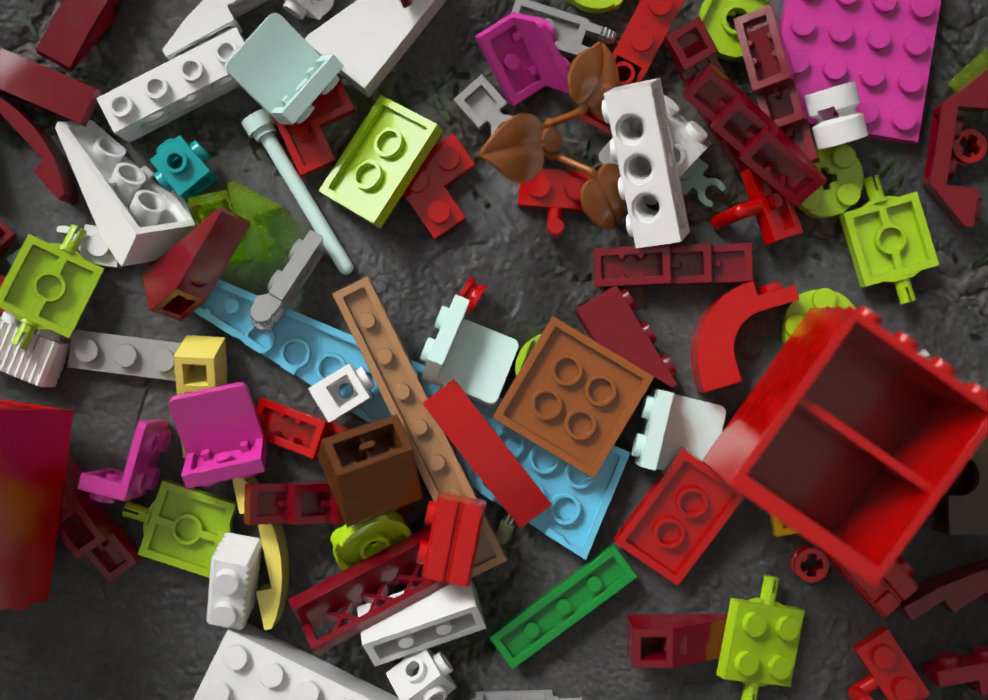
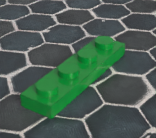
(562, 606)

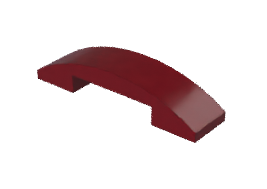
(691, 53)
(53, 169)

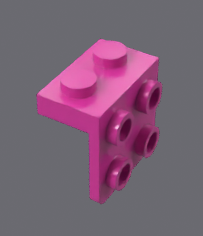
(523, 56)
(219, 434)
(141, 467)

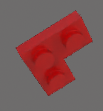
(307, 141)
(428, 188)

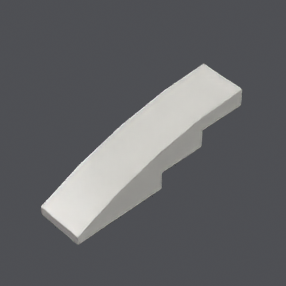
(207, 22)

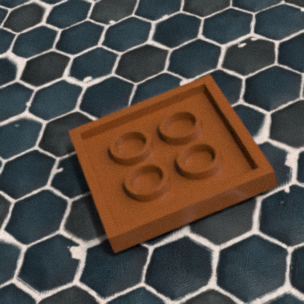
(573, 397)

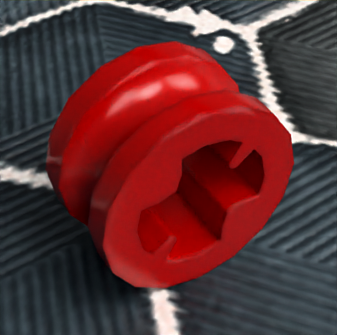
(977, 144)
(473, 293)
(801, 555)

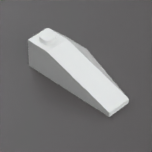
(128, 207)

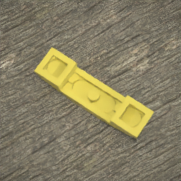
(274, 594)

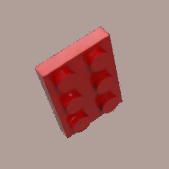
(679, 516)

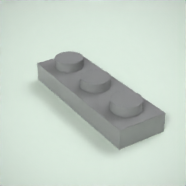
(122, 355)

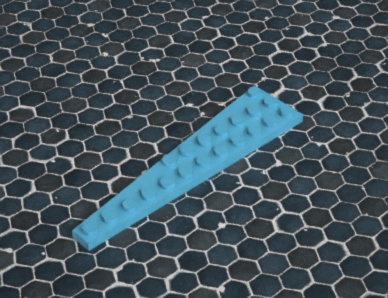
(318, 350)

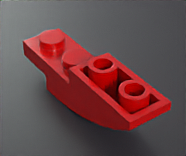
(639, 46)

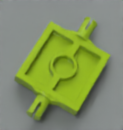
(889, 239)
(49, 286)
(183, 526)
(760, 641)

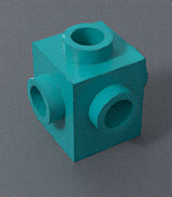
(183, 167)

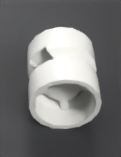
(841, 129)

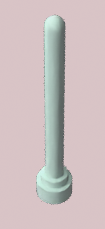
(261, 127)

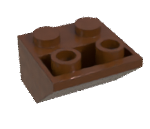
(370, 470)

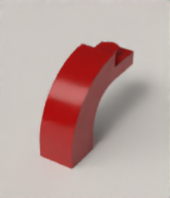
(714, 336)

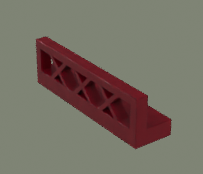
(368, 583)

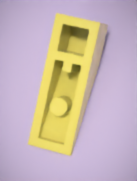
(200, 365)

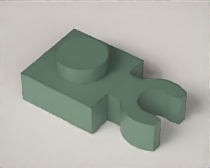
(696, 182)

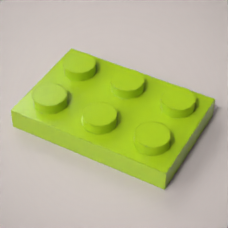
(381, 161)

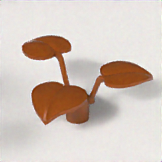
(523, 141)

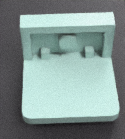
(282, 70)
(469, 354)
(674, 423)

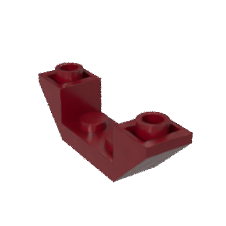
(957, 202)

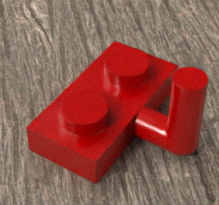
(554, 191)
(772, 210)
(887, 670)

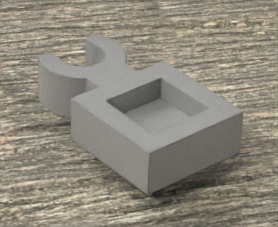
(482, 104)

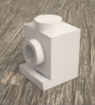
(328, 391)

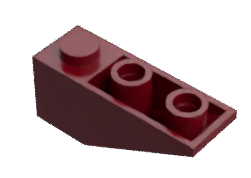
(193, 266)
(613, 325)
(673, 639)

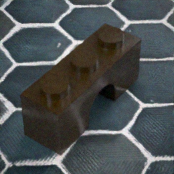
(966, 507)

